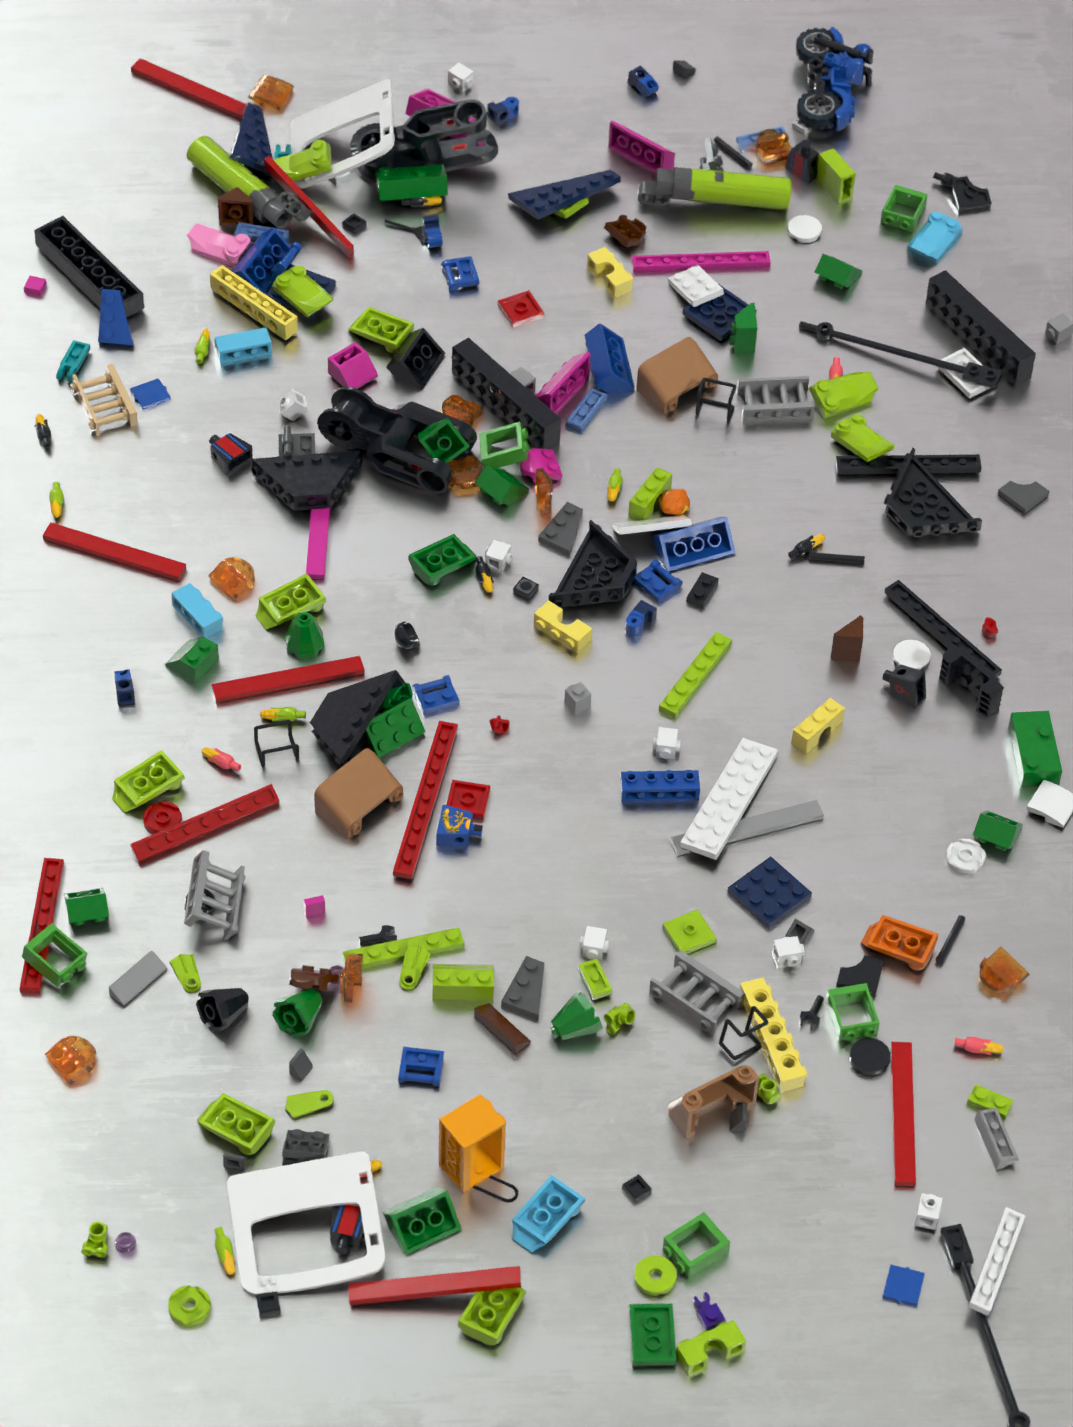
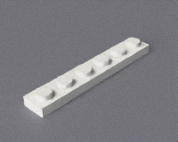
(996, 1261)

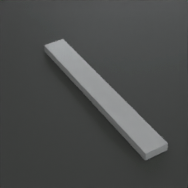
(765, 823)

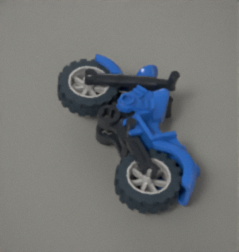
(834, 74)

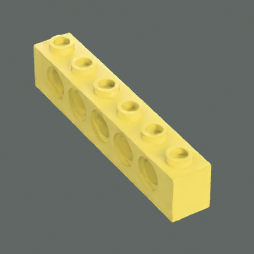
(254, 302)
(785, 1077)

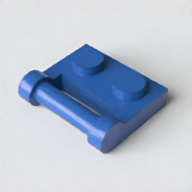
(285, 260)
(466, 272)
(654, 585)
(437, 699)
(421, 1060)

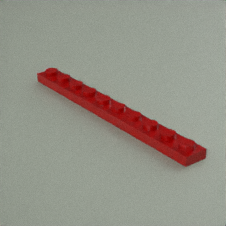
(425, 800)

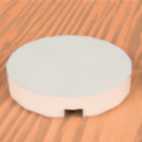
(804, 228)
(912, 654)
(965, 856)

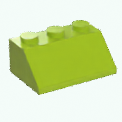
(463, 982)

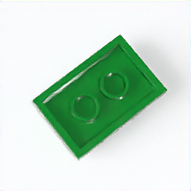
(394, 727)
(652, 1334)

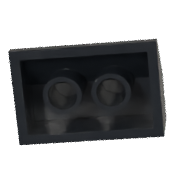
(416, 358)

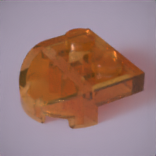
(772, 146)
(461, 409)
(465, 472)
(543, 491)
(233, 575)
(1002, 972)
(351, 975)
(72, 1057)

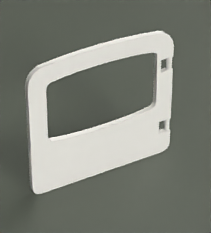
(339, 114)
(298, 1188)

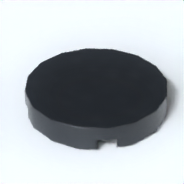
(869, 1056)

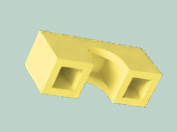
(617, 278)
(573, 636)
(826, 717)

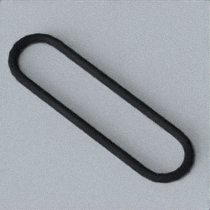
(496, 1196)

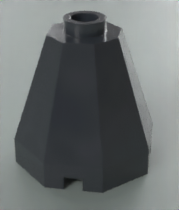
(221, 1006)

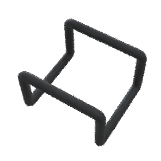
(699, 401)
(295, 747)
(747, 1032)

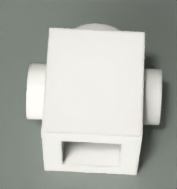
(460, 77)
(292, 405)
(498, 555)
(666, 743)
(594, 943)
(788, 951)
(928, 1211)

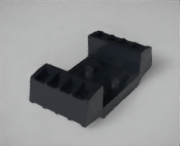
(974, 676)

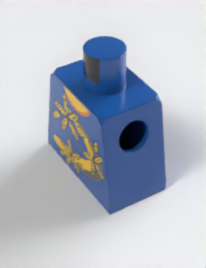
(456, 827)

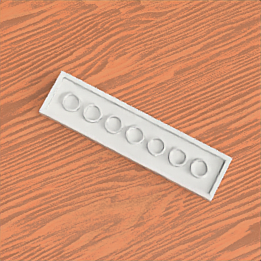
(729, 798)

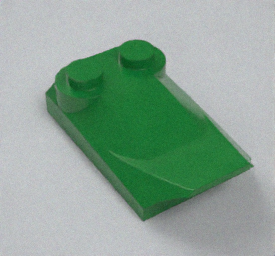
(440, 559)

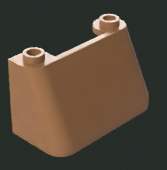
(673, 374)
(355, 792)
(736, 1085)

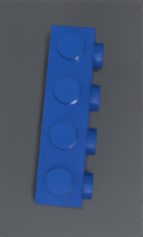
(660, 786)

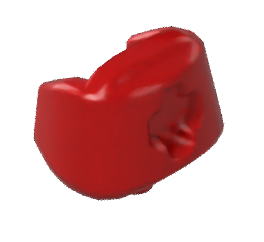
(989, 627)
(499, 725)

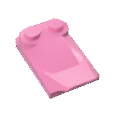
(219, 244)

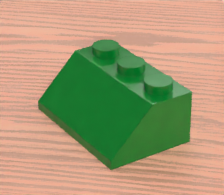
(422, 1220)

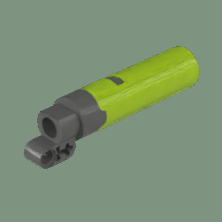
(229, 174)
(716, 188)

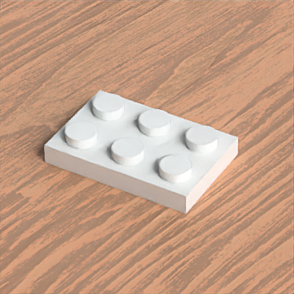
(695, 286)
(962, 358)

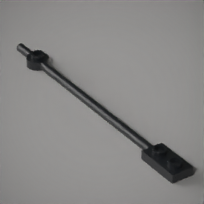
(972, 372)
(961, 1256)

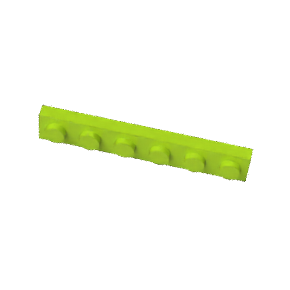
(695, 674)
(395, 950)

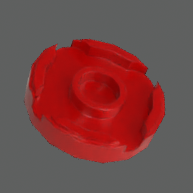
(161, 816)

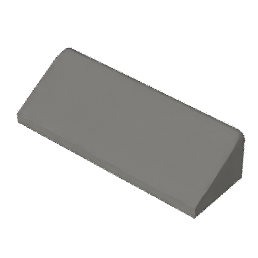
(137, 978)
(995, 1138)

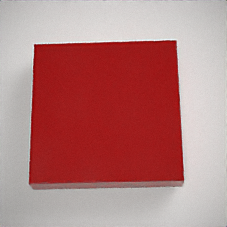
(520, 308)
(469, 797)

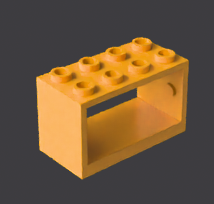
(472, 1143)

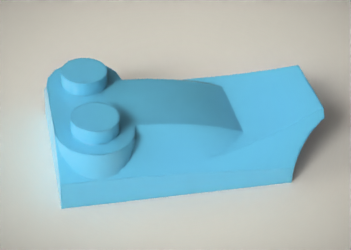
(935, 236)
(545, 1214)

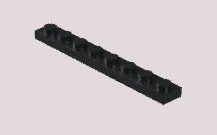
(891, 463)
(936, 624)

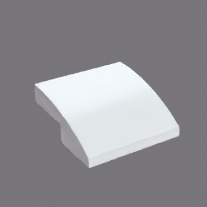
(1052, 803)

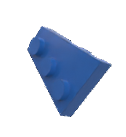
(113, 319)

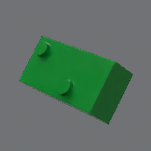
(411, 182)
(1034, 748)

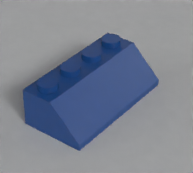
(261, 258)
(609, 360)
(694, 543)

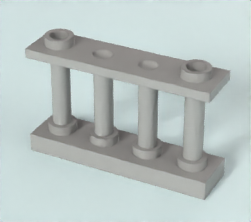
(778, 411)
(197, 896)
(702, 975)

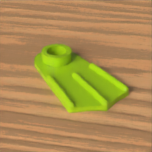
(413, 966)
(186, 972)
(306, 1103)

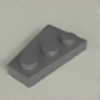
(562, 528)
(526, 988)

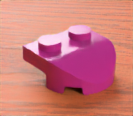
(541, 458)

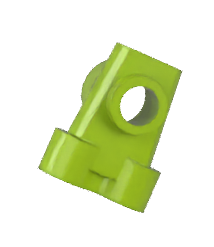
(618, 1016)
(768, 1090)
(96, 1240)

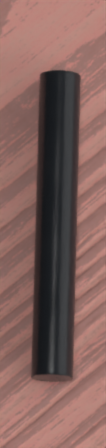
(733, 152)
(836, 557)
(950, 939)

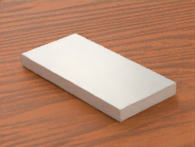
(652, 524)

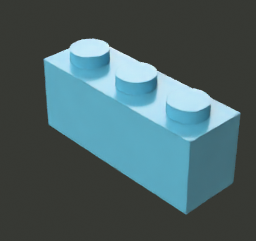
(243, 345)
(197, 610)

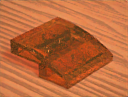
(271, 91)

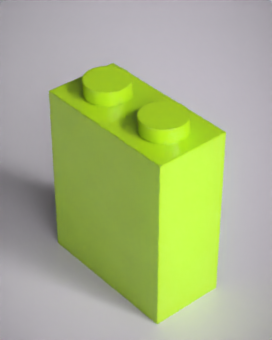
(836, 176)

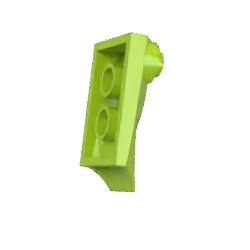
(307, 162)
(301, 291)
(382, 328)
(843, 393)
(860, 438)
(289, 600)
(146, 781)
(237, 1123)
(490, 1314)

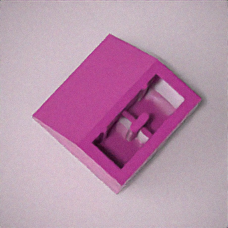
(352, 366)

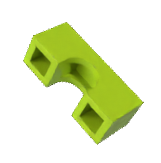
(643, 501)
(725, 1338)

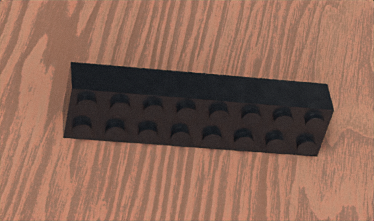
(85, 264)
(980, 328)
(505, 394)

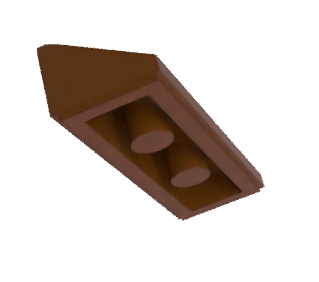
(501, 1027)

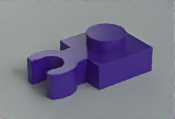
(708, 1314)

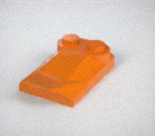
(901, 941)

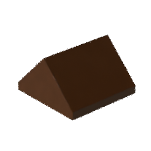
(235, 207)
(848, 642)

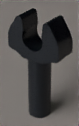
(381, 936)
(811, 1014)

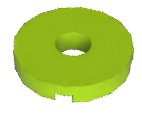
(659, 1265)
(192, 1316)

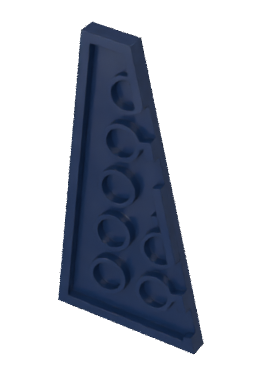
(251, 139)
(555, 196)

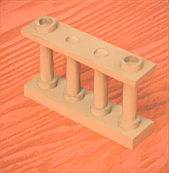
(117, 388)

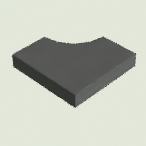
(1023, 496)

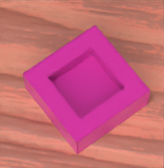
(35, 285)
(314, 906)

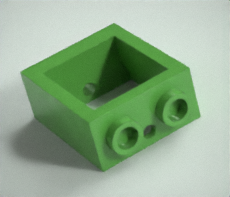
(900, 195)
(507, 456)
(63, 942)
(851, 995)
(710, 1231)

